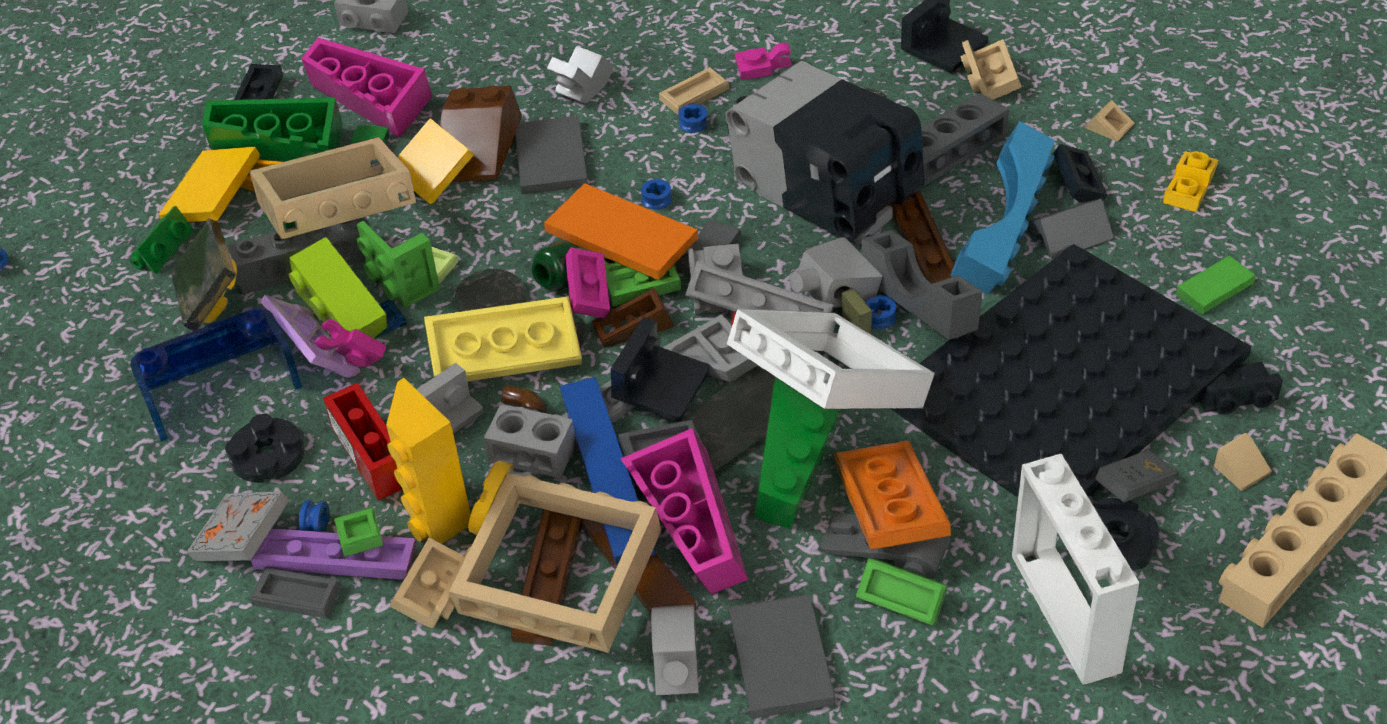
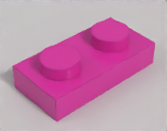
(587, 282)

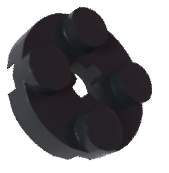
(260, 432)
(1139, 530)

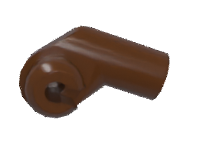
(523, 398)

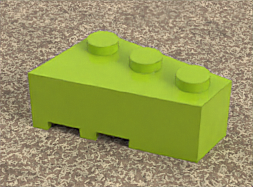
(334, 289)

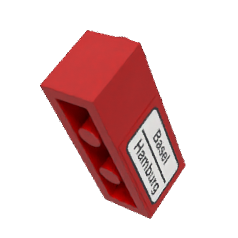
(363, 438)

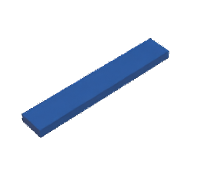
(599, 451)

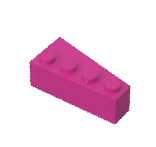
(688, 501)

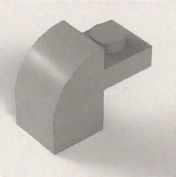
(582, 75)
(674, 649)

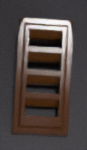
(645, 305)

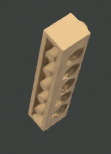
(1306, 530)

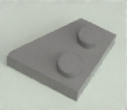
(710, 346)

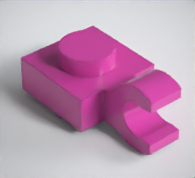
(759, 63)
(354, 345)

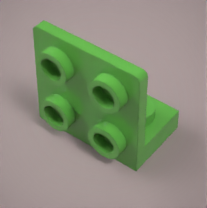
(403, 271)

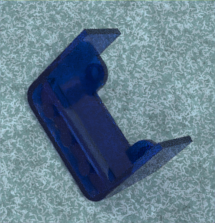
(208, 348)

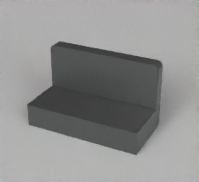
(1078, 225)

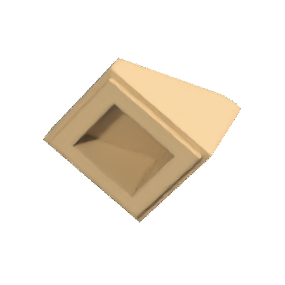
(1110, 122)
(1242, 462)

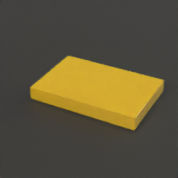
(211, 183)

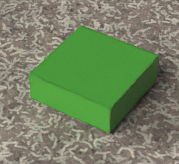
(358, 532)

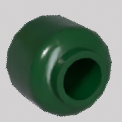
(550, 266)

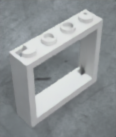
(787, 346)
(1053, 503)

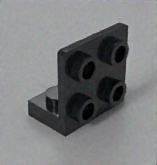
(936, 37)
(655, 376)

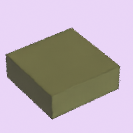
(856, 310)

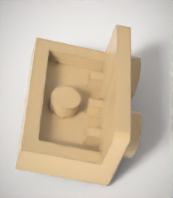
(991, 70)
(427, 585)

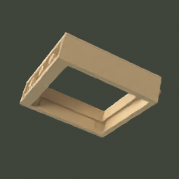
(336, 203)
(544, 617)

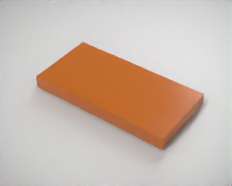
(621, 231)
(891, 495)

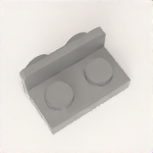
(451, 397)

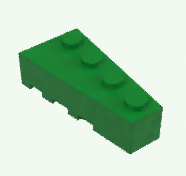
(276, 127)
(792, 454)

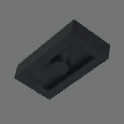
(260, 82)
(1079, 174)

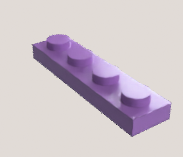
(324, 555)

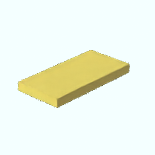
(505, 339)

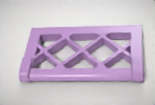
(303, 331)

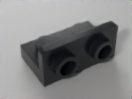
(1241, 387)

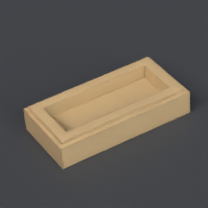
(694, 90)

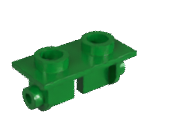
(162, 241)

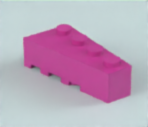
(368, 84)

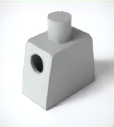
(833, 269)

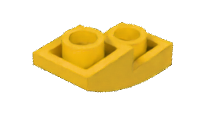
(1190, 180)

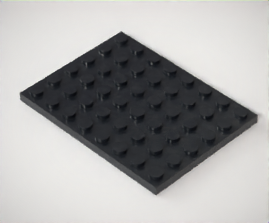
(1072, 369)

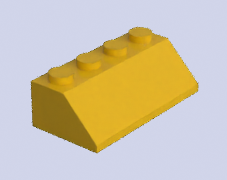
(426, 466)

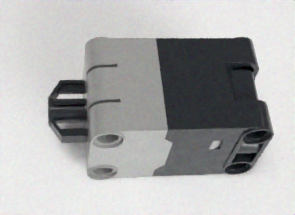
(826, 149)

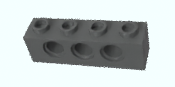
(961, 134)
(266, 260)

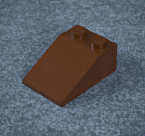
(485, 125)

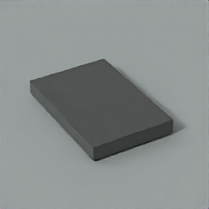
(550, 154)
(781, 656)

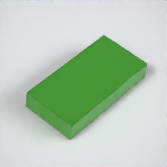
(1215, 284)
(902, 591)

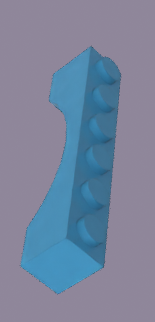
(990, 249)

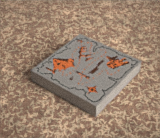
(238, 526)

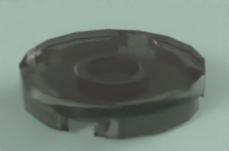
(489, 289)

